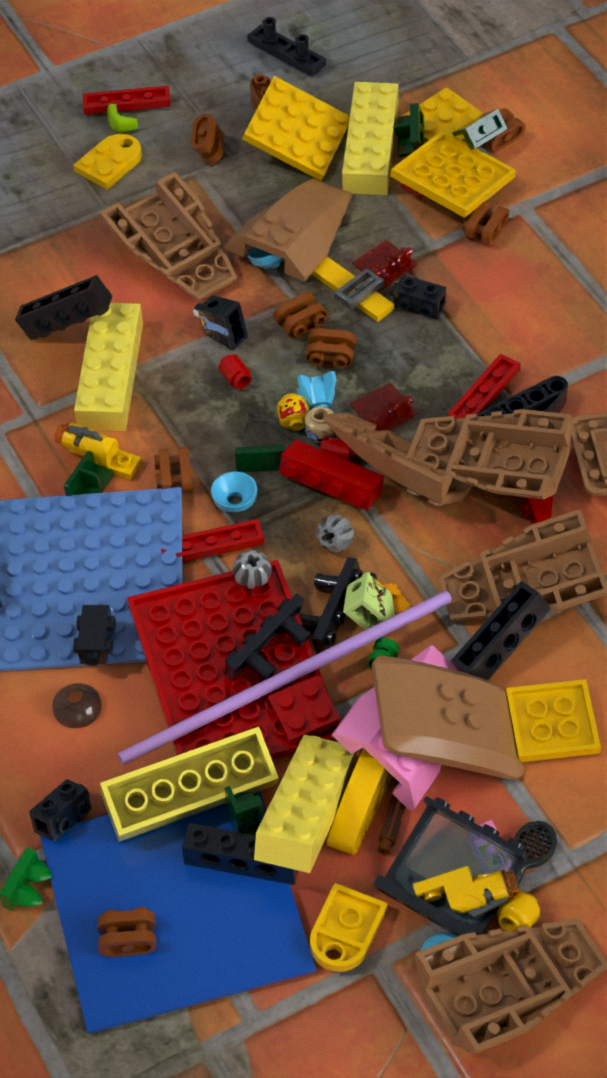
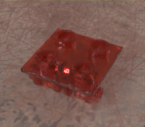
(387, 262)
(385, 407)

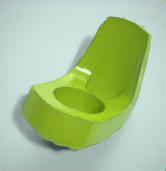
(120, 123)

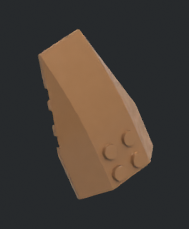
(296, 227)
(174, 237)
(499, 452)
(390, 456)
(547, 556)
(505, 981)

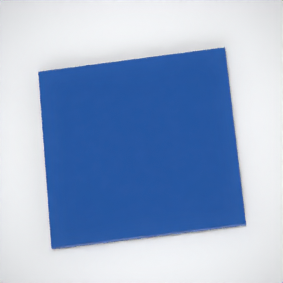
(211, 929)

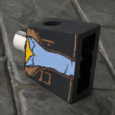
(222, 321)

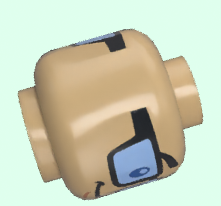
(316, 427)

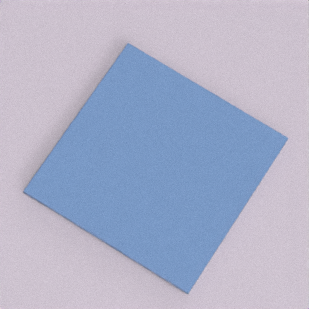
(80, 554)

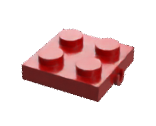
(304, 709)

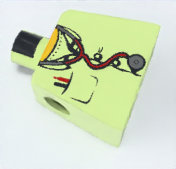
(368, 601)

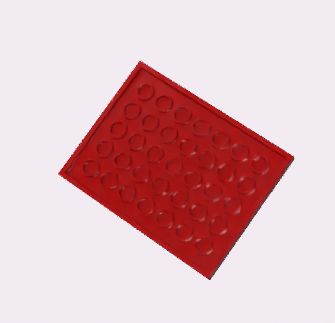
(188, 637)

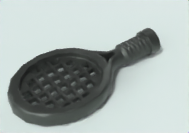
(536, 862)

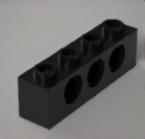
(64, 308)
(502, 632)
(230, 853)

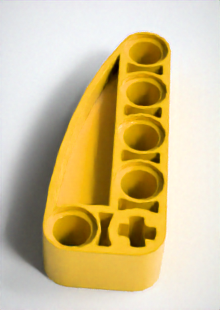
(359, 804)

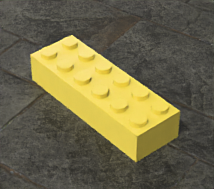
(370, 138)
(109, 368)
(187, 783)
(304, 804)

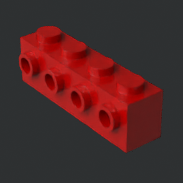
(331, 475)

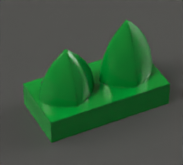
(17, 888)

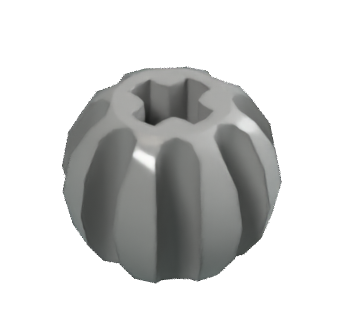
(335, 533)
(251, 569)

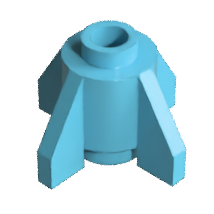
(317, 390)

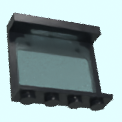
(443, 844)

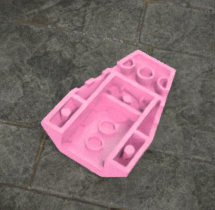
(363, 730)

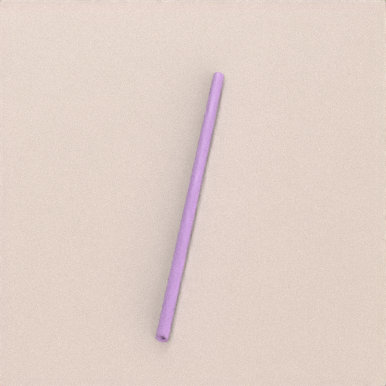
(283, 678)

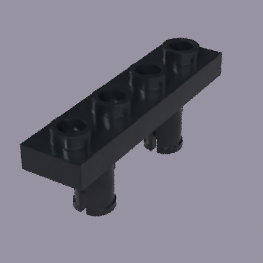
(292, 52)
(328, 623)
(270, 628)

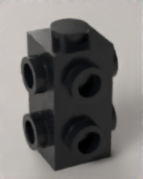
(419, 296)
(94, 634)
(60, 810)

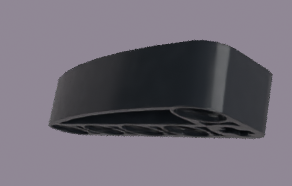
(545, 396)

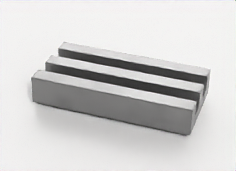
(362, 290)

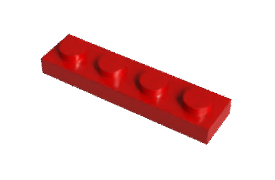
(127, 99)
(486, 387)
(221, 540)

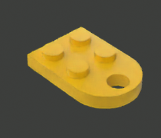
(109, 160)
(346, 925)

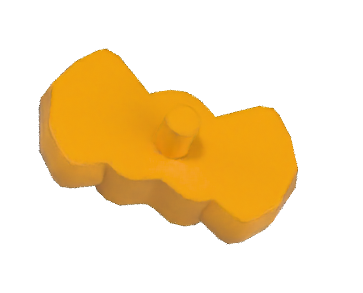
(399, 601)

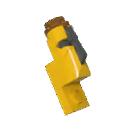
(104, 448)
(467, 893)

